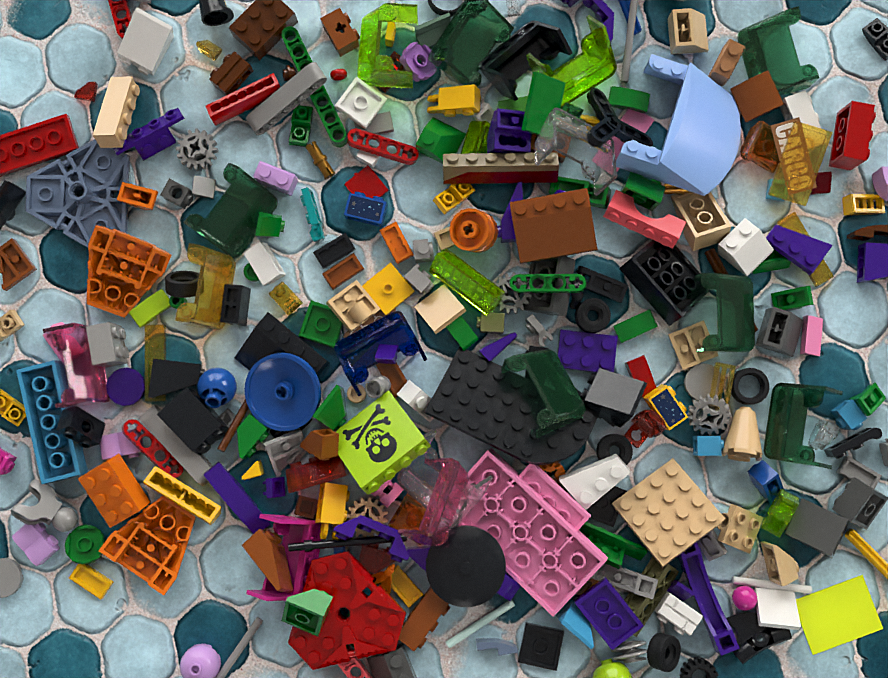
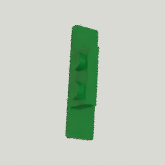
(613, 545)

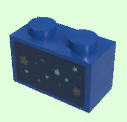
(365, 209)

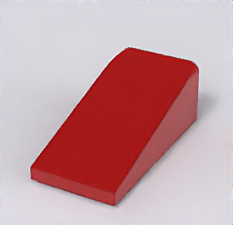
(639, 369)

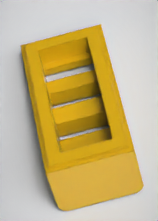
(851, 204)

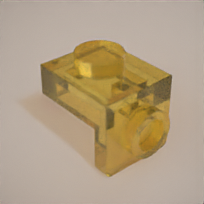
(285, 298)

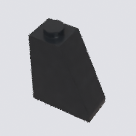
(172, 377)

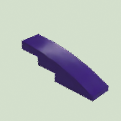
(236, 497)

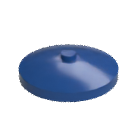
(282, 391)

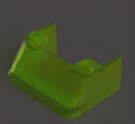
(376, 68)
(586, 69)

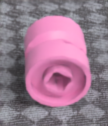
(387, 499)

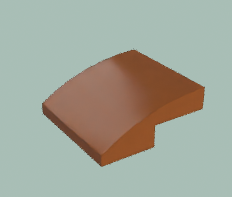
(757, 96)

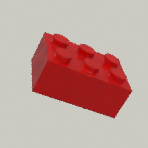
(852, 135)

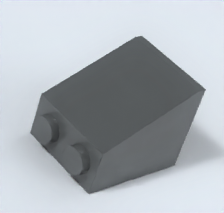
(817, 528)

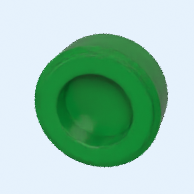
(250, 274)

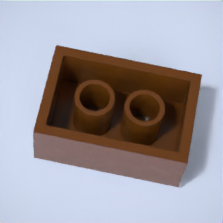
(261, 25)

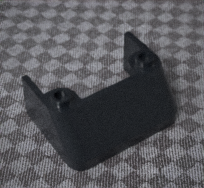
(510, 61)

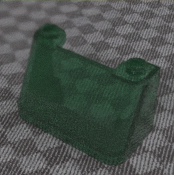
(469, 40)

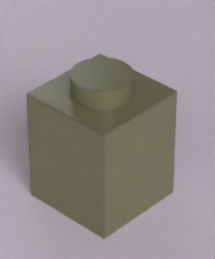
(491, 323)

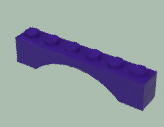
(707, 603)

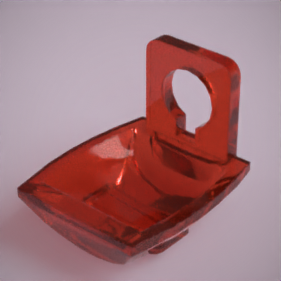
(649, 423)

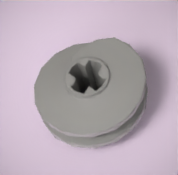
(630, 652)

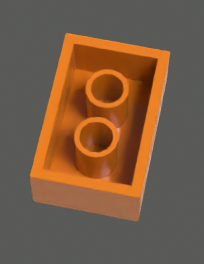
(114, 490)

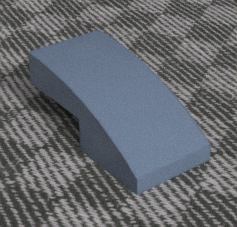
(503, 647)

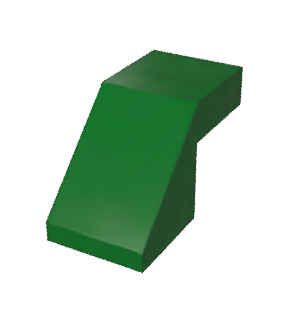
(462, 333)

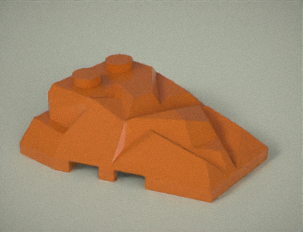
(121, 269)
(153, 543)

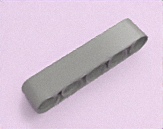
(286, 98)
(193, 463)

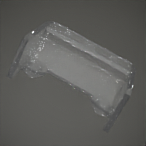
(568, 137)
(420, 480)

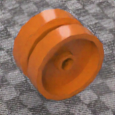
(473, 230)

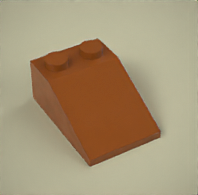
(271, 558)

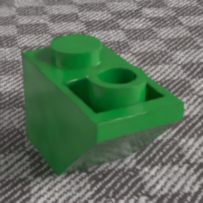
(249, 435)

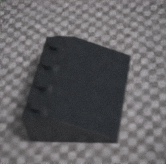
(665, 280)
(274, 337)

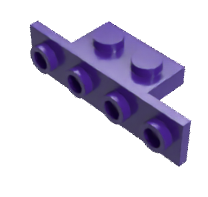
(153, 136)

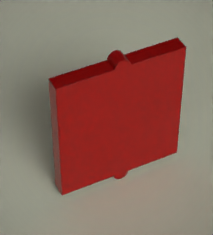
(366, 182)

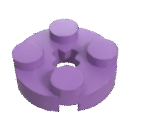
(409, 61)

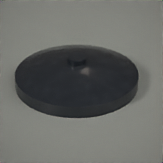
(466, 567)

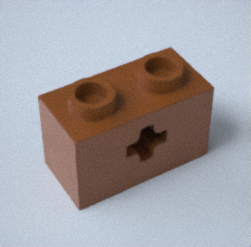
(333, 24)

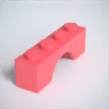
(662, 230)

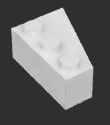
(594, 480)

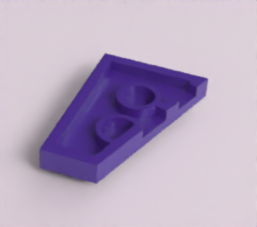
(798, 248)

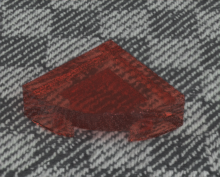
(87, 92)

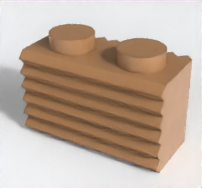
(726, 62)

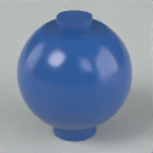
(216, 387)

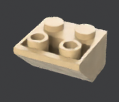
(687, 31)

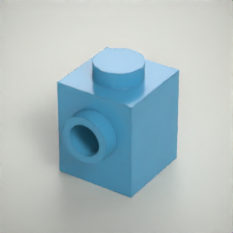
(848, 415)
(707, 445)

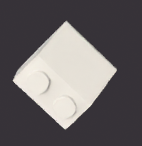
(745, 247)

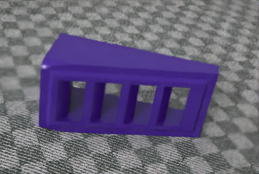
(492, 350)

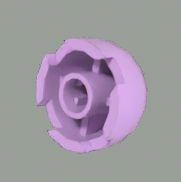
(200, 662)

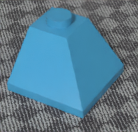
(576, 622)

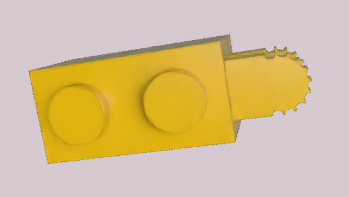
(456, 100)
(331, 507)

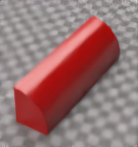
(242, 99)

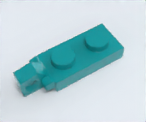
(313, 214)

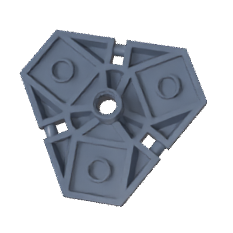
(55, 198)

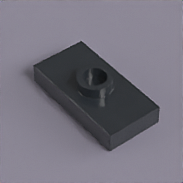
(334, 250)

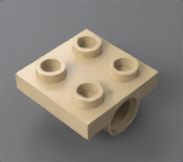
(353, 306)
(739, 528)

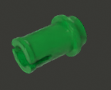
(173, 300)

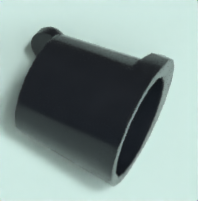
(215, 12)

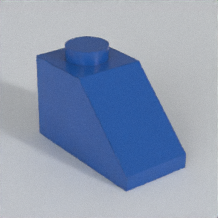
(765, 480)

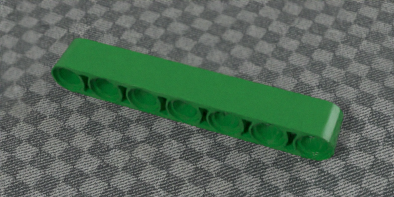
(297, 45)

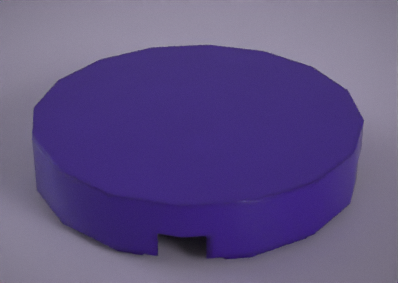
(125, 386)

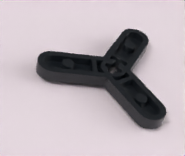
(610, 124)

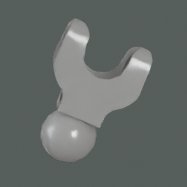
(47, 509)

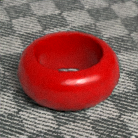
(338, 74)

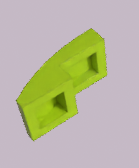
(150, 308)

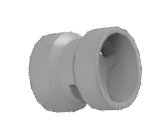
(377, 386)

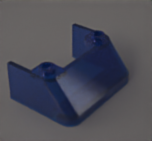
(359, 349)

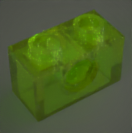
(780, 513)

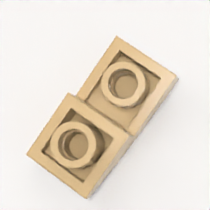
(9, 324)

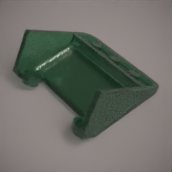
(772, 49)
(235, 216)
(734, 313)
(553, 386)

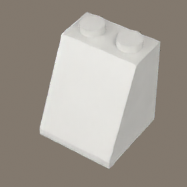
(145, 42)

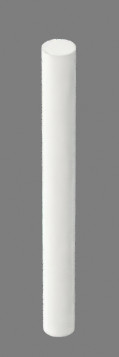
(771, 585)

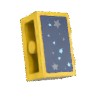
(665, 404)

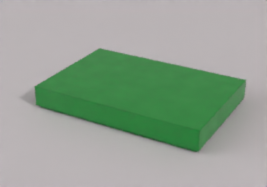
(543, 97)

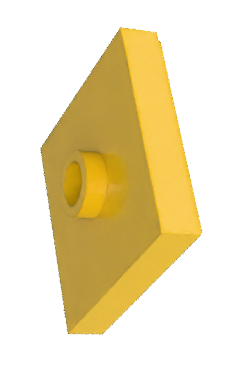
(388, 289)

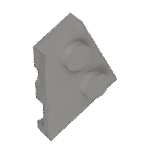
(284, 450)

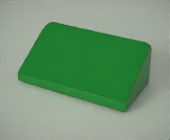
(773, 262)

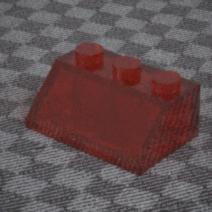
(315, 472)

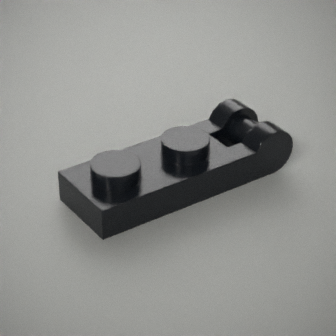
(603, 285)
(853, 442)

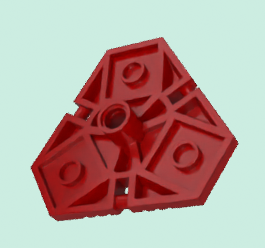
(373, 619)

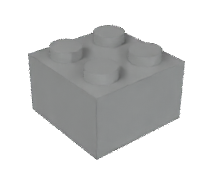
(107, 344)

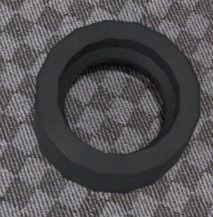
(181, 284)
(764, 386)

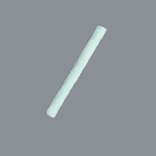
(480, 623)

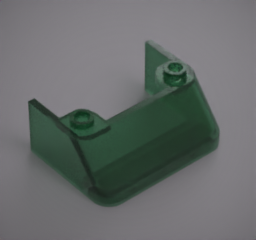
(788, 420)

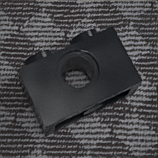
(81, 427)

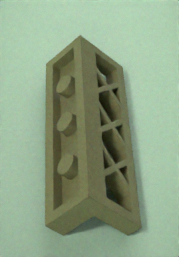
(638, 603)

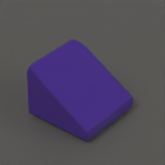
(386, 354)
(680, 590)

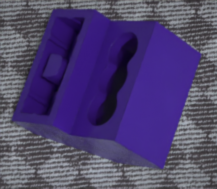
(506, 133)

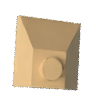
(779, 565)

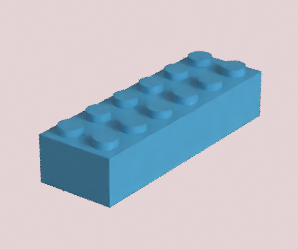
(40, 390)

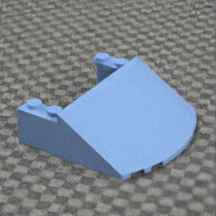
(700, 136)

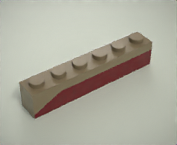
(499, 168)

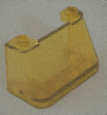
(215, 272)

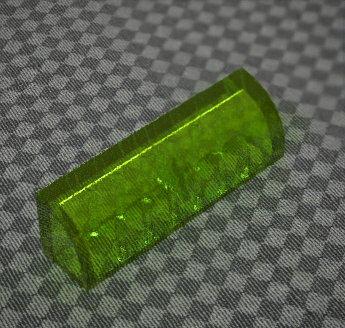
(466, 281)

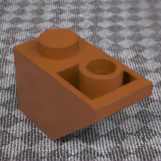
(321, 443)

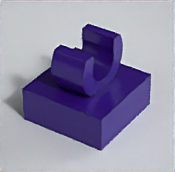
(274, 487)

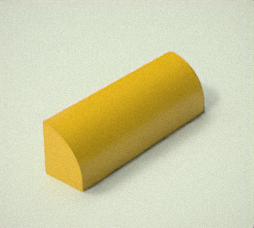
(183, 495)

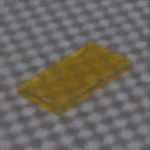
(800, 163)

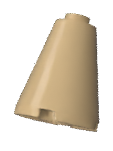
(743, 437)

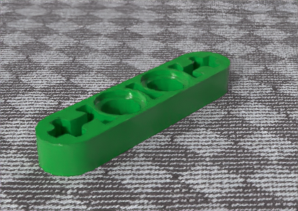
(548, 280)

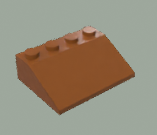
(553, 225)

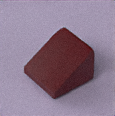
(823, 183)

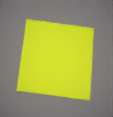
(838, 614)

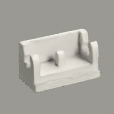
(264, 263)

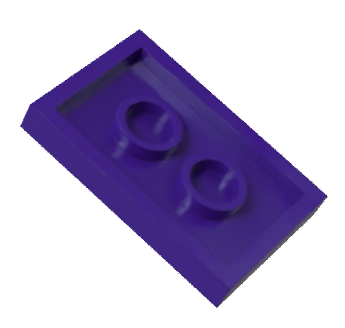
(587, 350)
(608, 613)

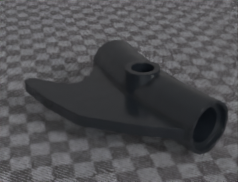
(747, 634)

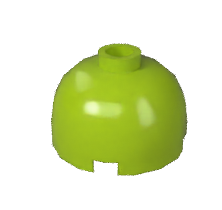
(611, 670)

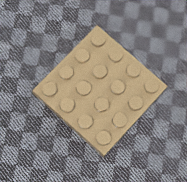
(668, 512)

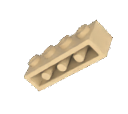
(116, 112)

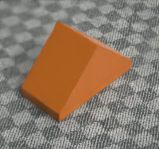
(137, 196)

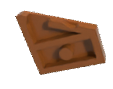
(14, 264)

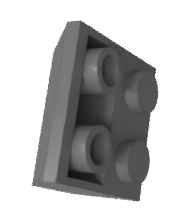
(779, 331)

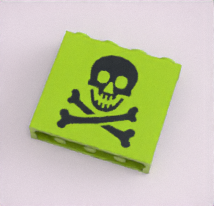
(379, 443)

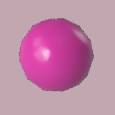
(744, 598)

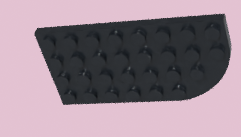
(503, 411)

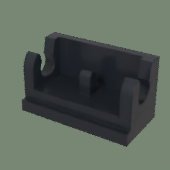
(235, 304)

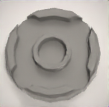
(699, 380)
(10, 577)

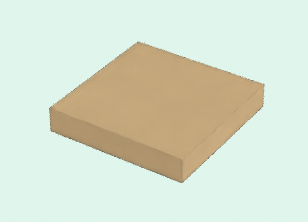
(440, 309)

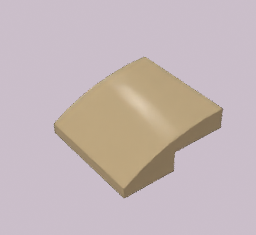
(687, 342)

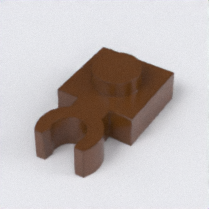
(306, 507)

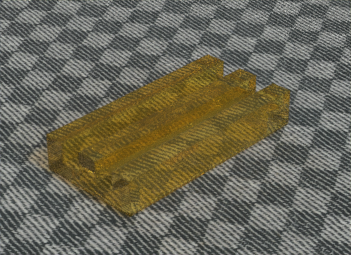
(721, 384)

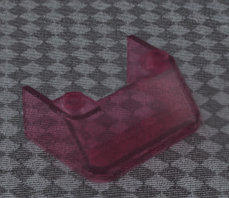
(84, 380)
(442, 503)

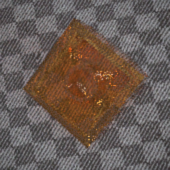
(760, 147)
(408, 515)

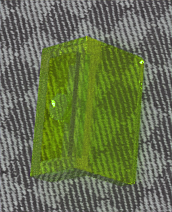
(476, 138)

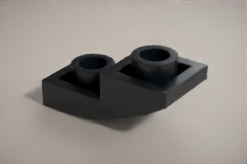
(877, 36)

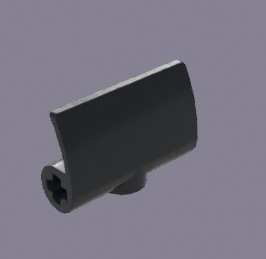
(10, 198)

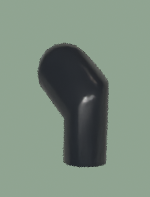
(576, 297)

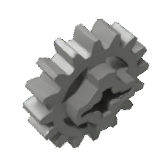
(196, 141)
(518, 303)
(707, 405)

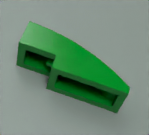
(570, 184)

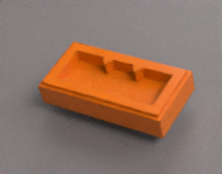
(396, 243)

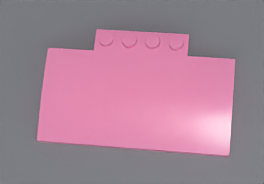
(536, 530)

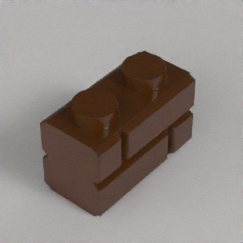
(231, 73)

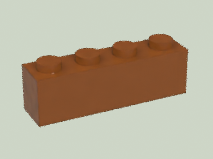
(423, 619)

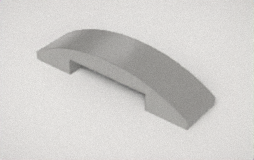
(628, 580)

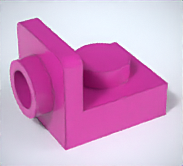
(6, 462)

